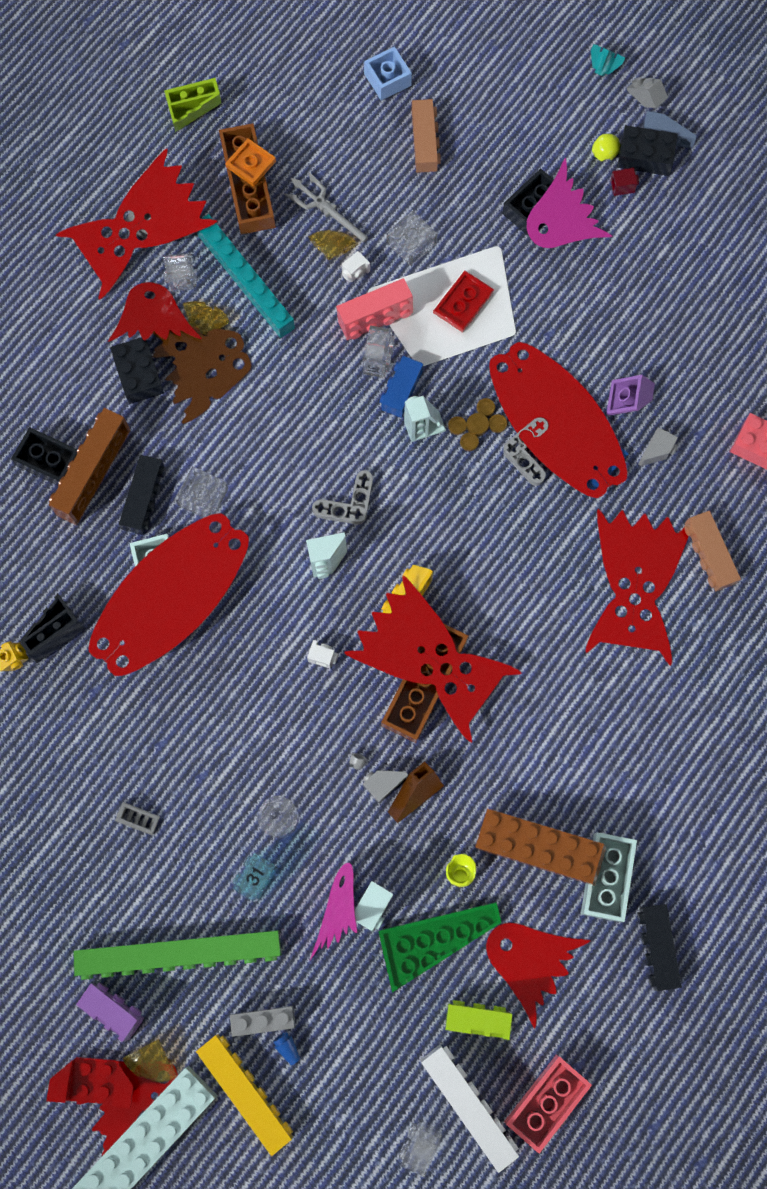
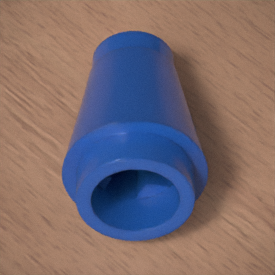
(286, 1047)

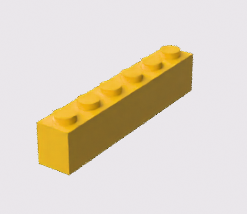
(244, 1094)

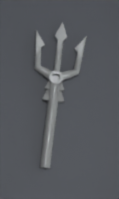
(324, 206)

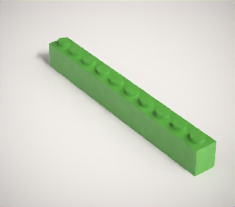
(177, 953)

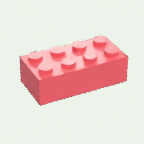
(375, 309)
(752, 441)
(547, 1103)

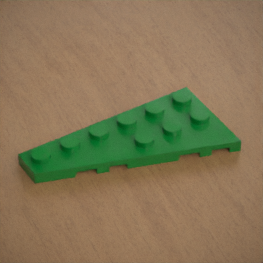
(424, 943)

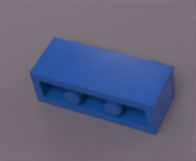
(401, 386)

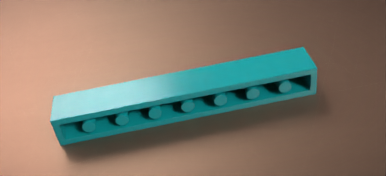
(247, 279)

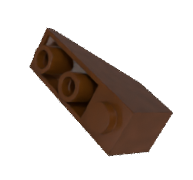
(416, 789)

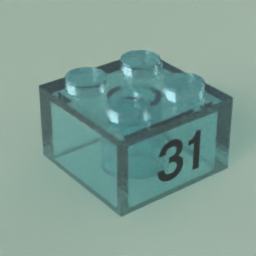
(254, 877)

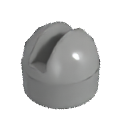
(357, 761)

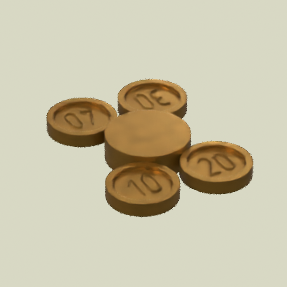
(477, 424)

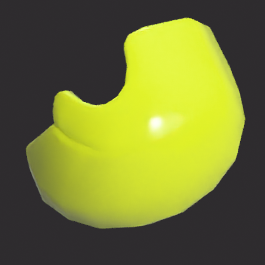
(606, 147)
(461, 870)

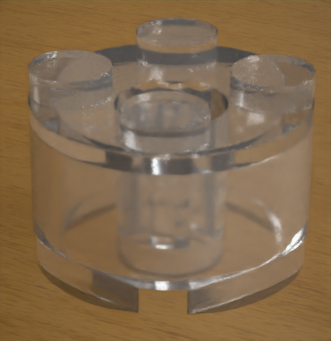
(180, 272)
(288, 822)

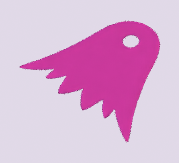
(562, 214)
(339, 909)

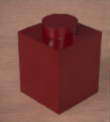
(624, 181)

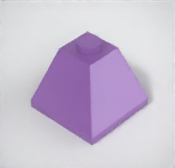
(629, 394)

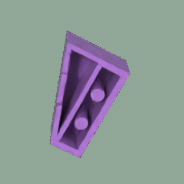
(110, 1011)

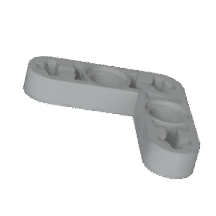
(520, 453)
(354, 506)

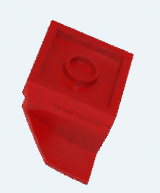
(91, 1082)

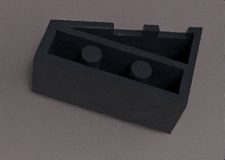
(52, 630)

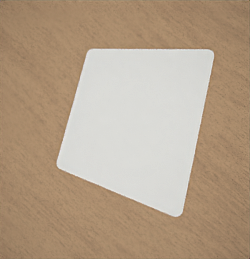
(432, 338)

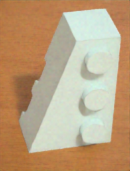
(422, 418)
(372, 907)

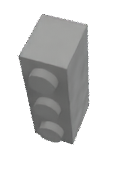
(262, 1021)

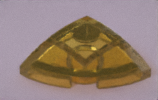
(332, 242)
(204, 316)
(151, 1063)

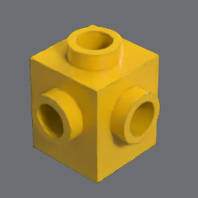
(12, 656)

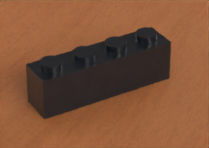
(142, 495)
(660, 947)

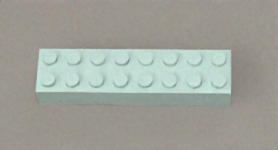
(151, 1134)

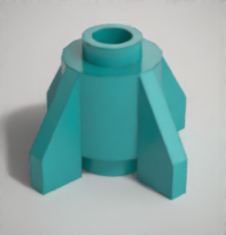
(604, 61)

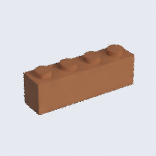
(424, 135)
(712, 551)

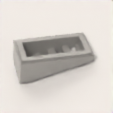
(120, 814)

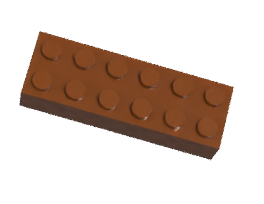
(250, 202)
(89, 466)
(416, 701)
(541, 847)

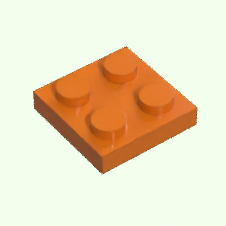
(250, 162)

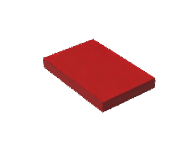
(463, 301)

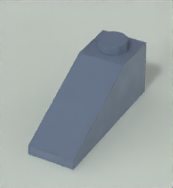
(661, 122)

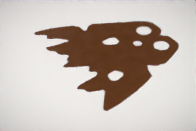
(197, 361)

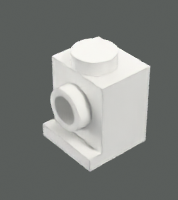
(355, 267)
(322, 655)

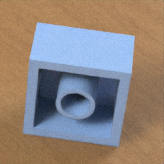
(387, 73)

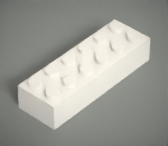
(472, 1111)

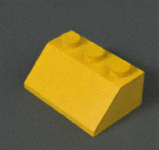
(418, 576)

